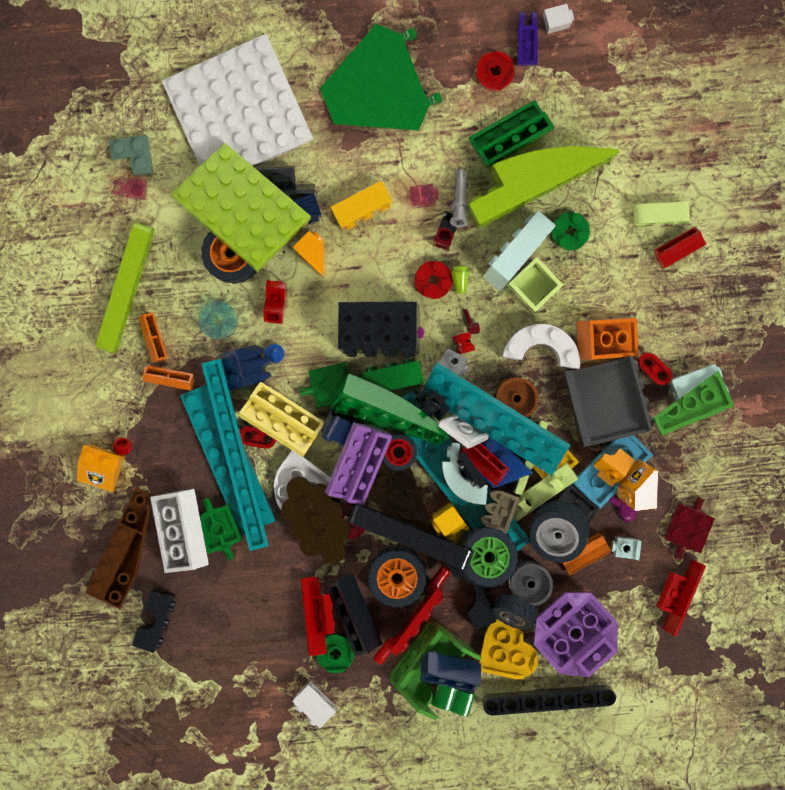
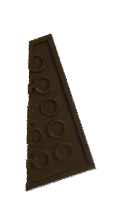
(400, 497)

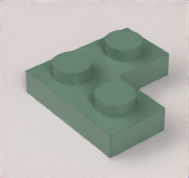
(135, 148)

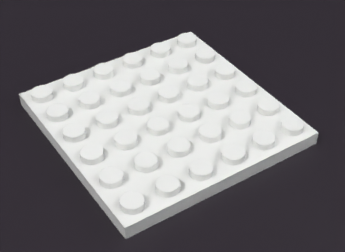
(239, 102)

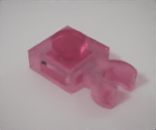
(134, 189)

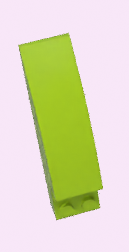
(533, 176)

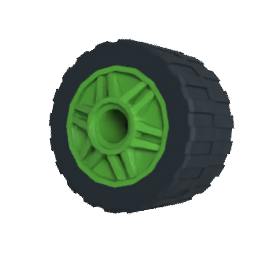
(500, 558)

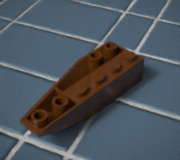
(123, 554)

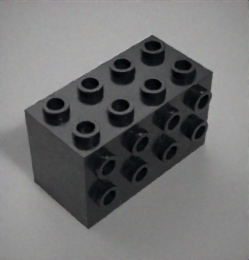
(379, 328)

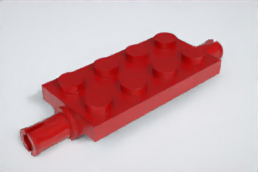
(422, 613)

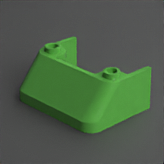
(406, 674)

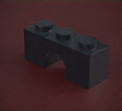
(150, 637)

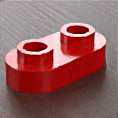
(654, 368)
(257, 438)

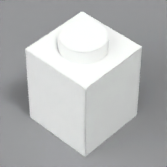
(557, 18)

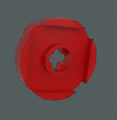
(494, 60)
(438, 270)

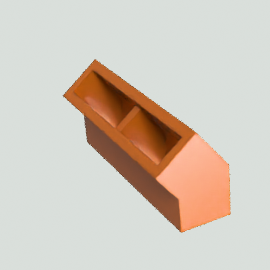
(149, 338)
(168, 381)
(594, 550)

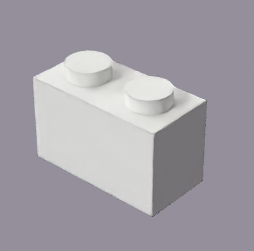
(314, 705)

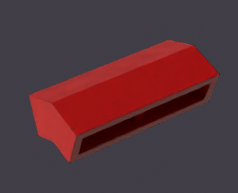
(679, 247)
(486, 463)

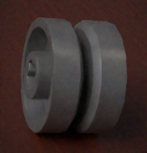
(535, 572)

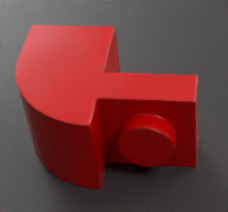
(275, 302)

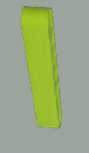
(125, 288)

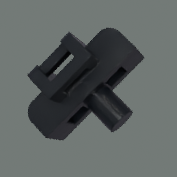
(429, 407)

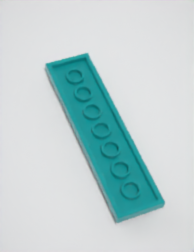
(498, 420)
(204, 422)

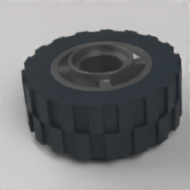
(515, 612)

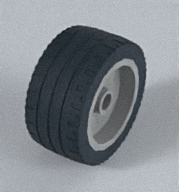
(559, 531)

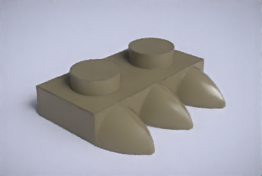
(501, 512)

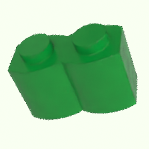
(453, 700)

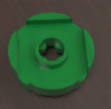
(576, 222)
(344, 660)

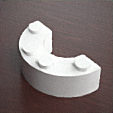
(546, 335)

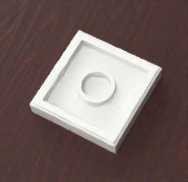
(463, 431)

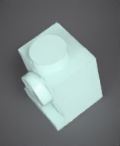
(620, 542)

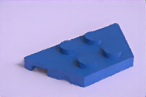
(516, 467)

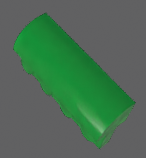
(511, 134)

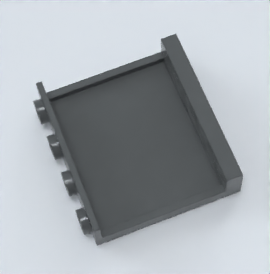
(608, 401)

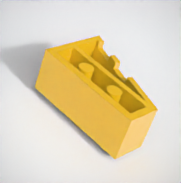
(449, 522)

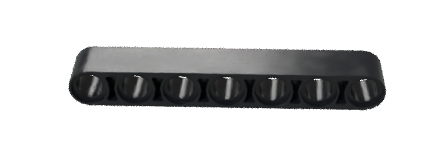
(411, 536)
(557, 704)

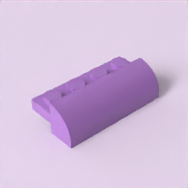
(358, 463)

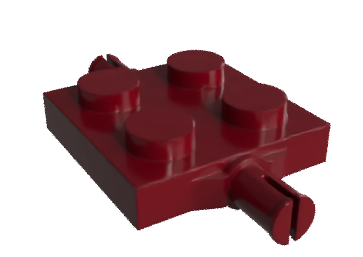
(689, 528)

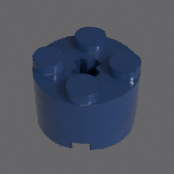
(337, 427)

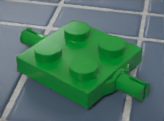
(326, 383)
(219, 529)

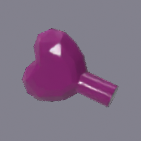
(625, 512)

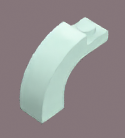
(457, 483)

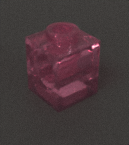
(423, 196)

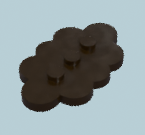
(315, 520)

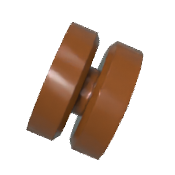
(518, 386)

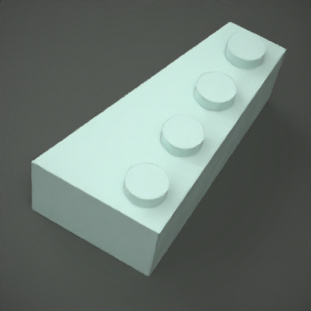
(519, 250)

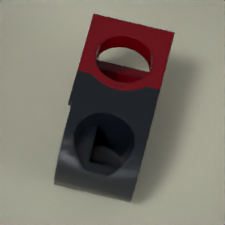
(445, 233)

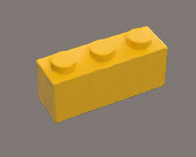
(362, 206)

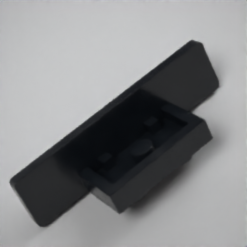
(285, 180)

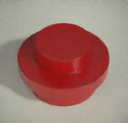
(122, 446)

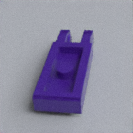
(527, 41)

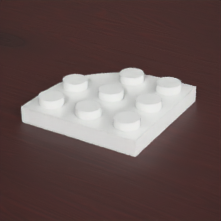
(295, 466)

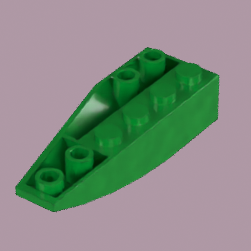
(384, 409)

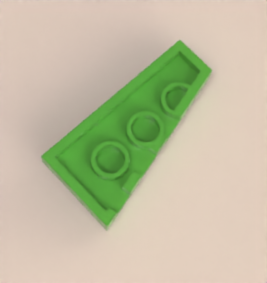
(701, 402)

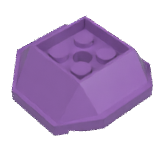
(581, 653)

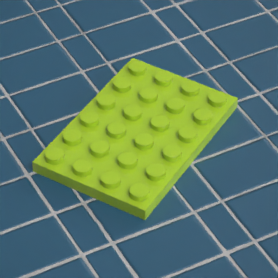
(241, 207)

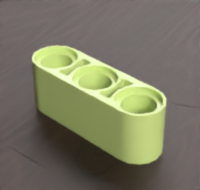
(661, 213)

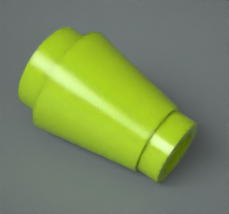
(460, 278)

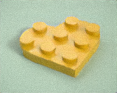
(506, 652)

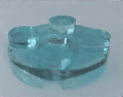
(207, 320)

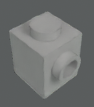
(455, 362)

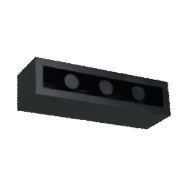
(354, 614)

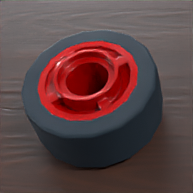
(407, 459)

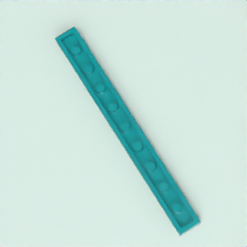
(235, 454)

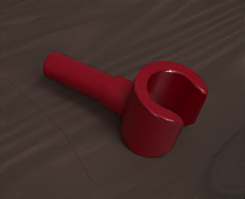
(472, 327)

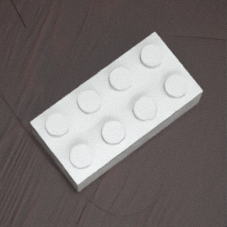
(179, 531)

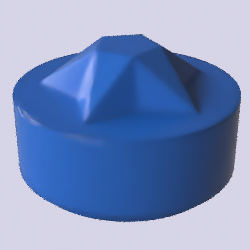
(276, 352)

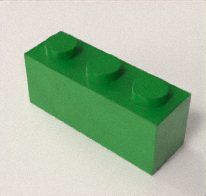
(394, 375)

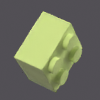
(535, 285)

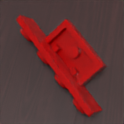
(678, 595)
(317, 615)

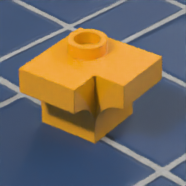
(613, 467)

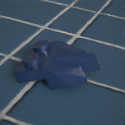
(245, 366)

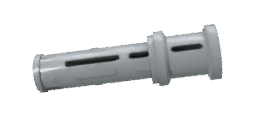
(459, 205)

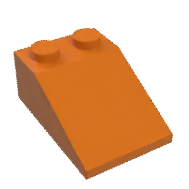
(607, 338)

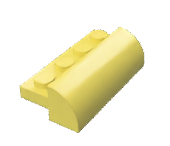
(281, 419)

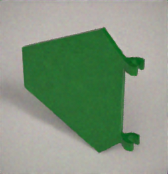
(378, 85)

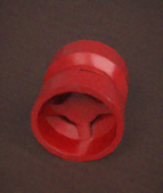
(463, 343)

